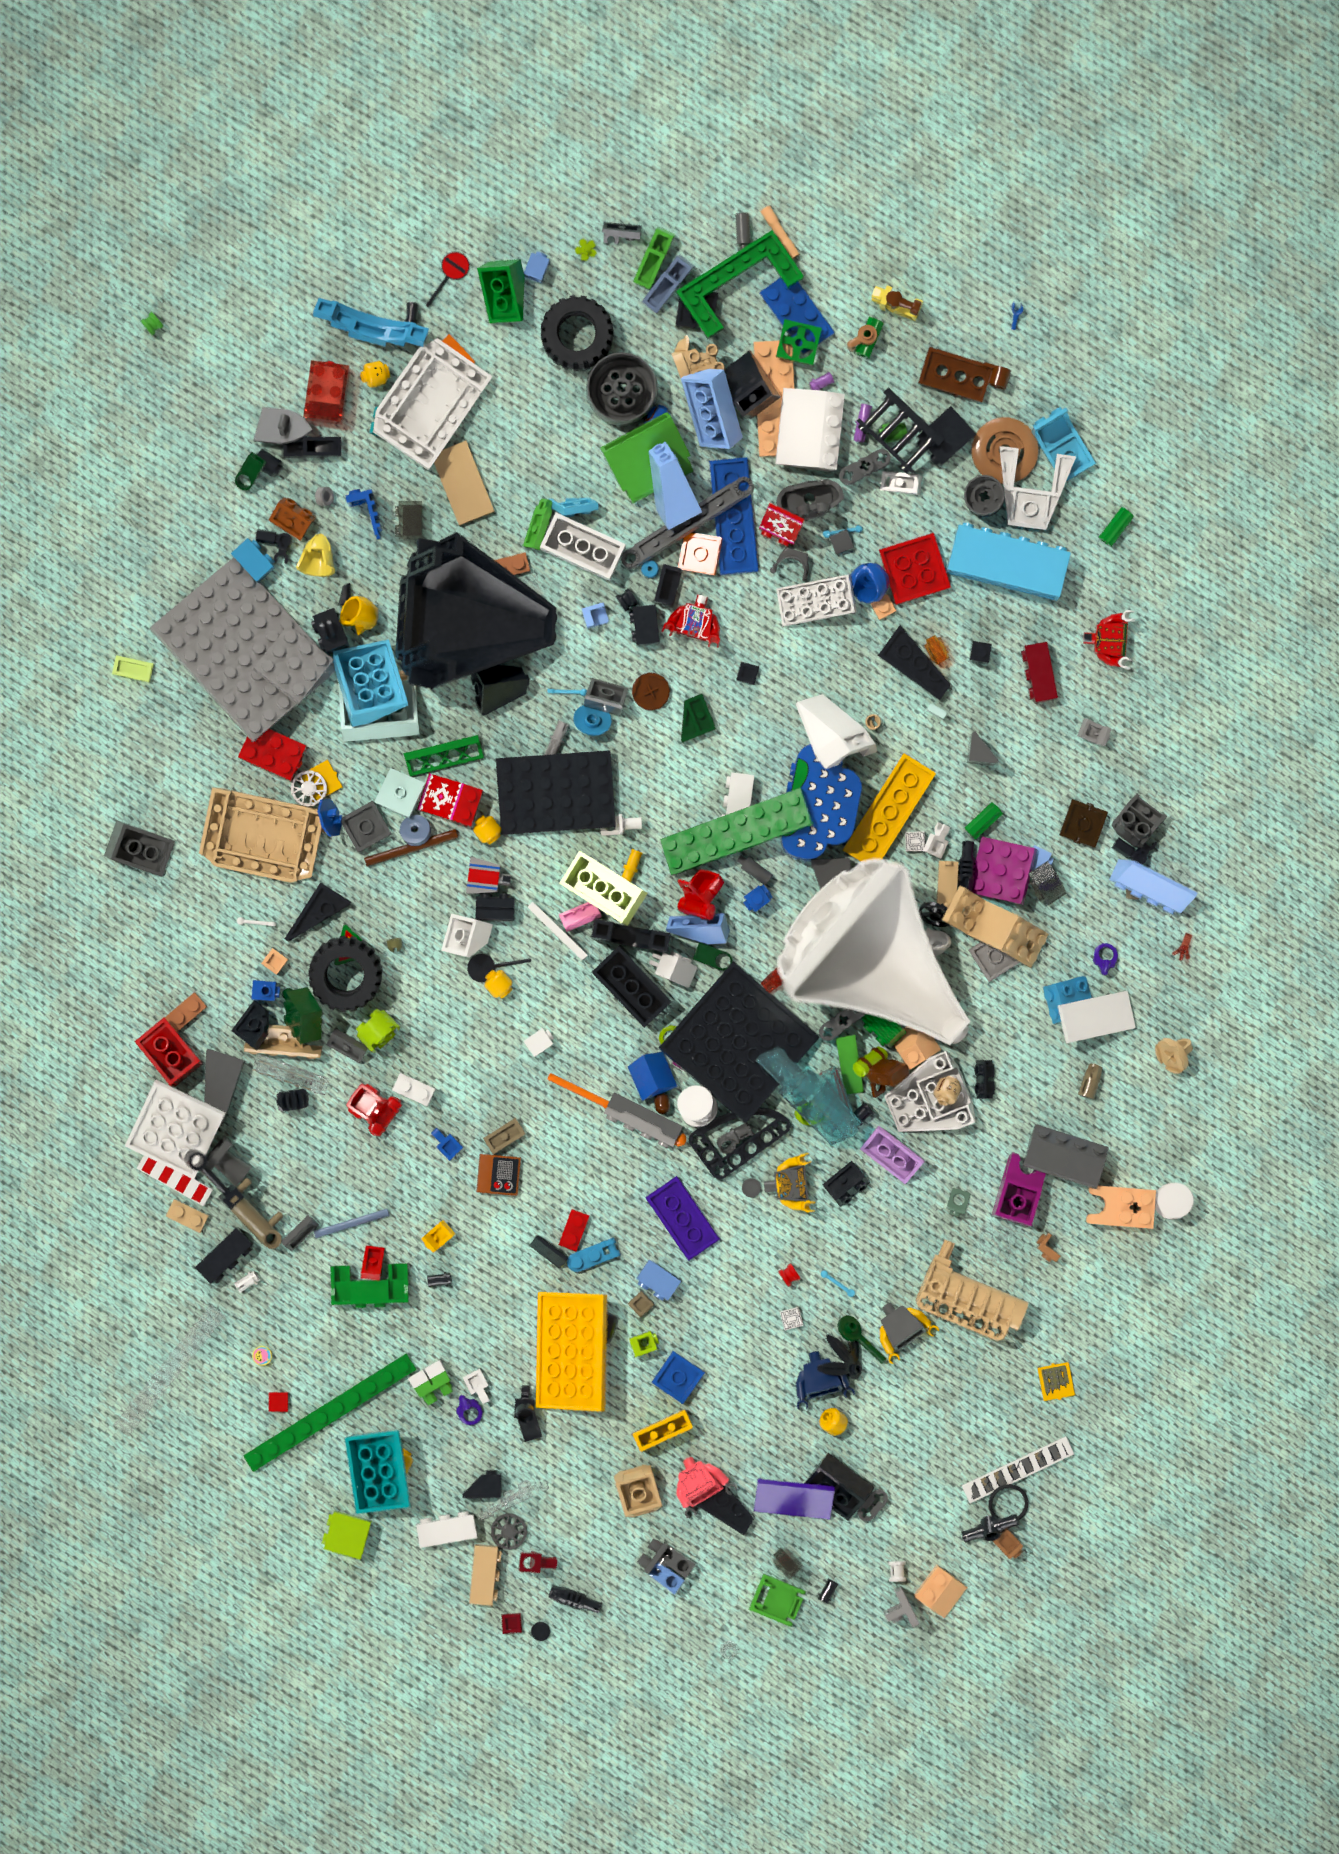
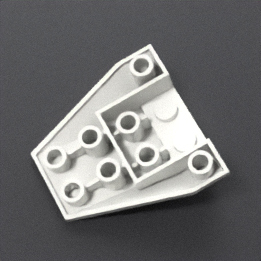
(833, 731)
(914, 1102)

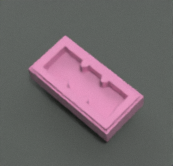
(579, 916)

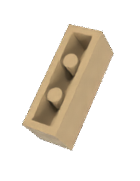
(484, 1574)

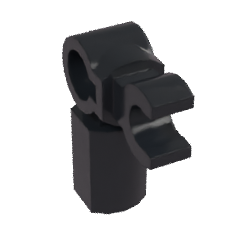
(284, 542)
(1125, 849)

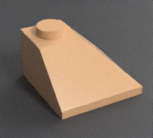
(915, 1047)

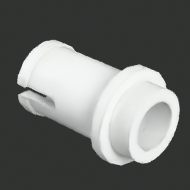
(247, 1281)

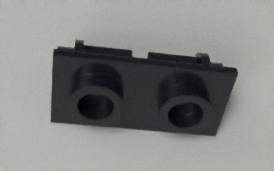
(983, 1088)

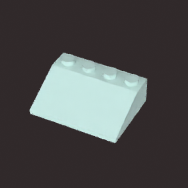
(396, 724)

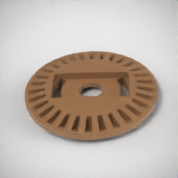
(1007, 432)

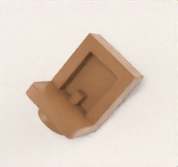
(1048, 1253)
(1009, 1544)

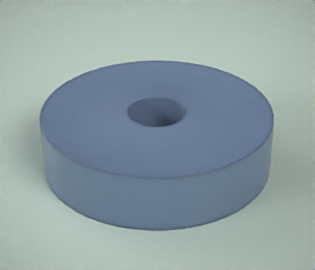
(419, 837)

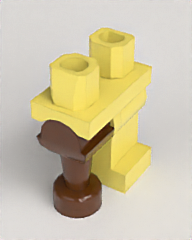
(896, 303)

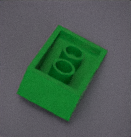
(503, 290)

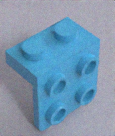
(1065, 992)

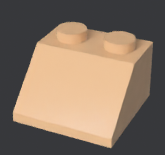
(940, 1591)

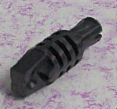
(966, 866)
(574, 1599)

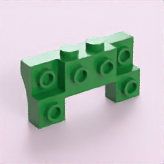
(369, 1291)

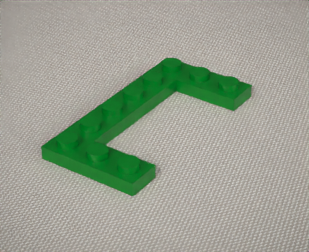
(764, 247)

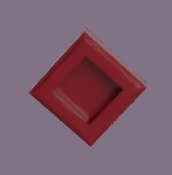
(511, 1623)

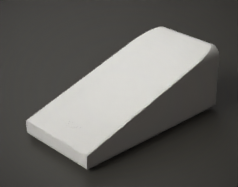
(901, 482)

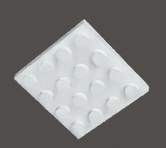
(172, 1126)

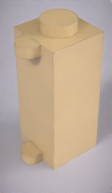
(947, 882)

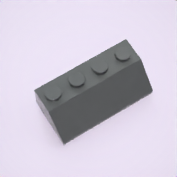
(1065, 1156)

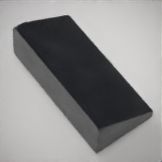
(548, 1251)

